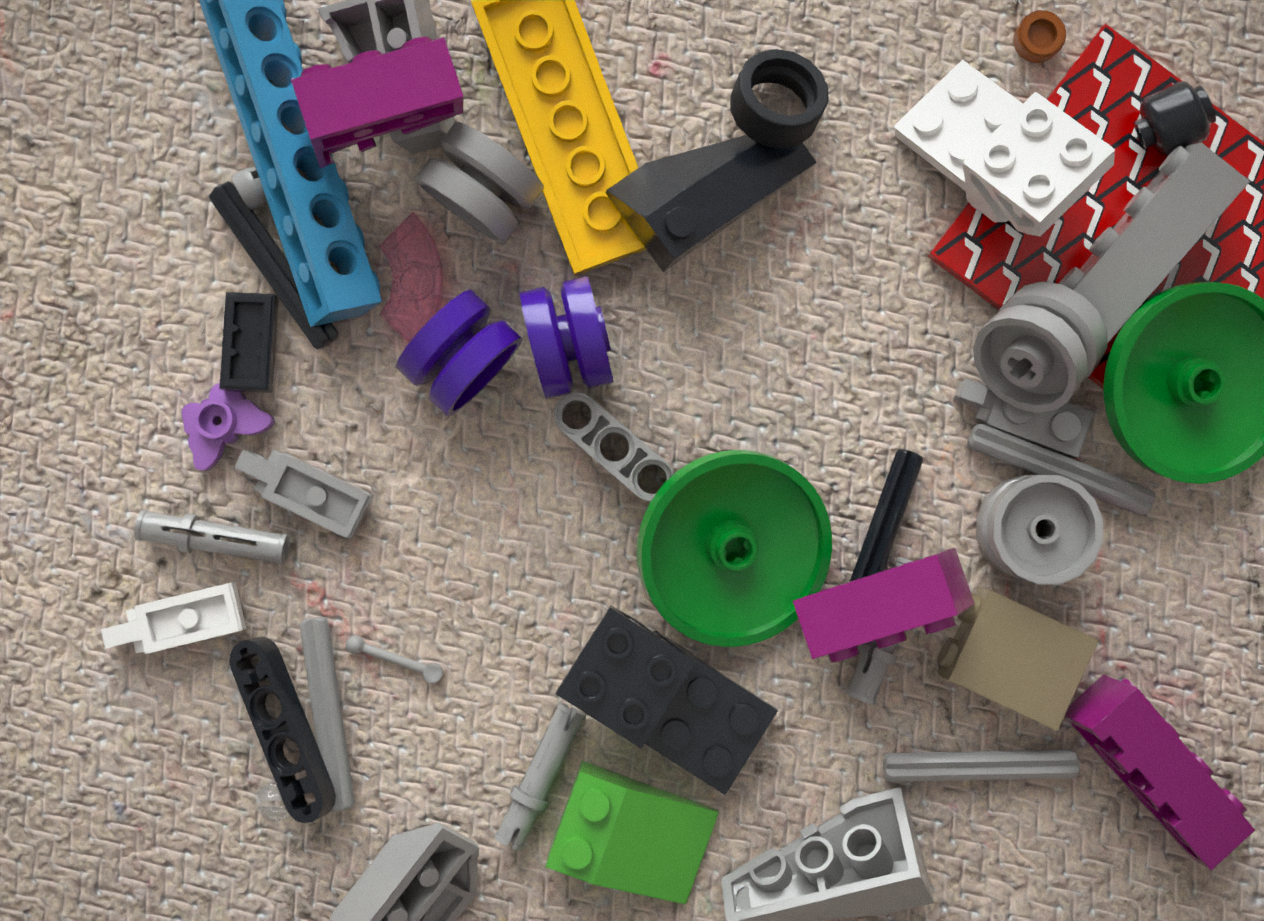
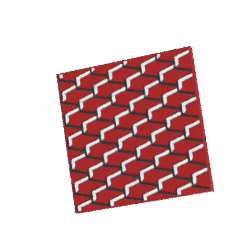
(1105, 97)

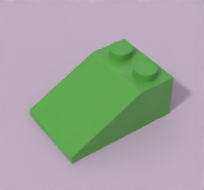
(630, 836)

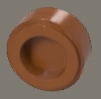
(1039, 36)

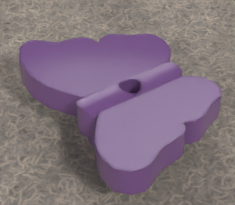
(238, 418)

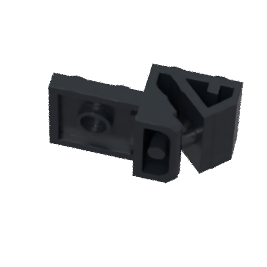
(666, 699)

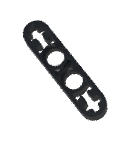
(290, 725)

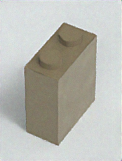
(1017, 657)

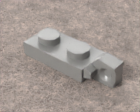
(1055, 430)
(307, 491)

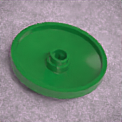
(1190, 382)
(733, 547)

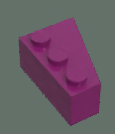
(378, 96)
(885, 606)

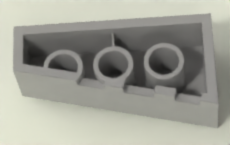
(1155, 232)

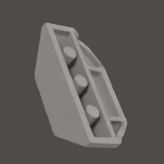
(415, 878)

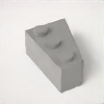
(385, 28)

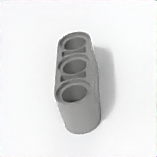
(601, 426)

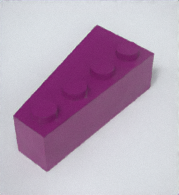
(1160, 769)

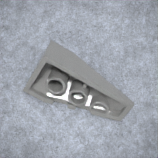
(845, 868)

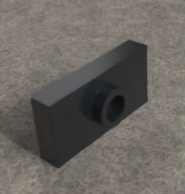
(249, 342)

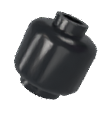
(1175, 117)

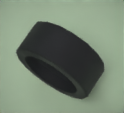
(791, 72)

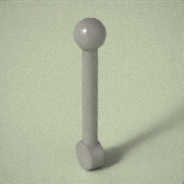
(432, 672)

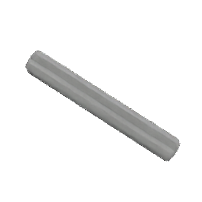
(1046, 462)
(327, 707)
(981, 765)

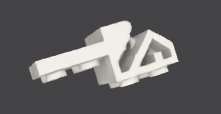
(1007, 155)

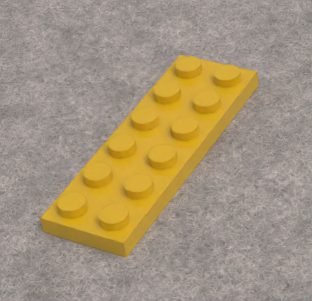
(564, 122)

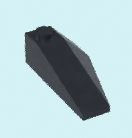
(700, 192)

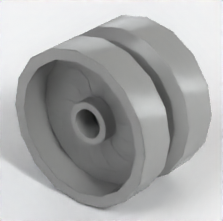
(484, 178)
(1040, 346)
(1068, 534)

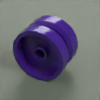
(567, 337)
(458, 352)

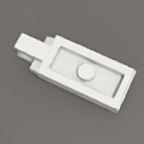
(179, 620)

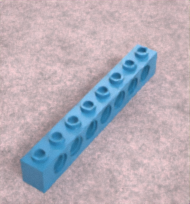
(279, 154)

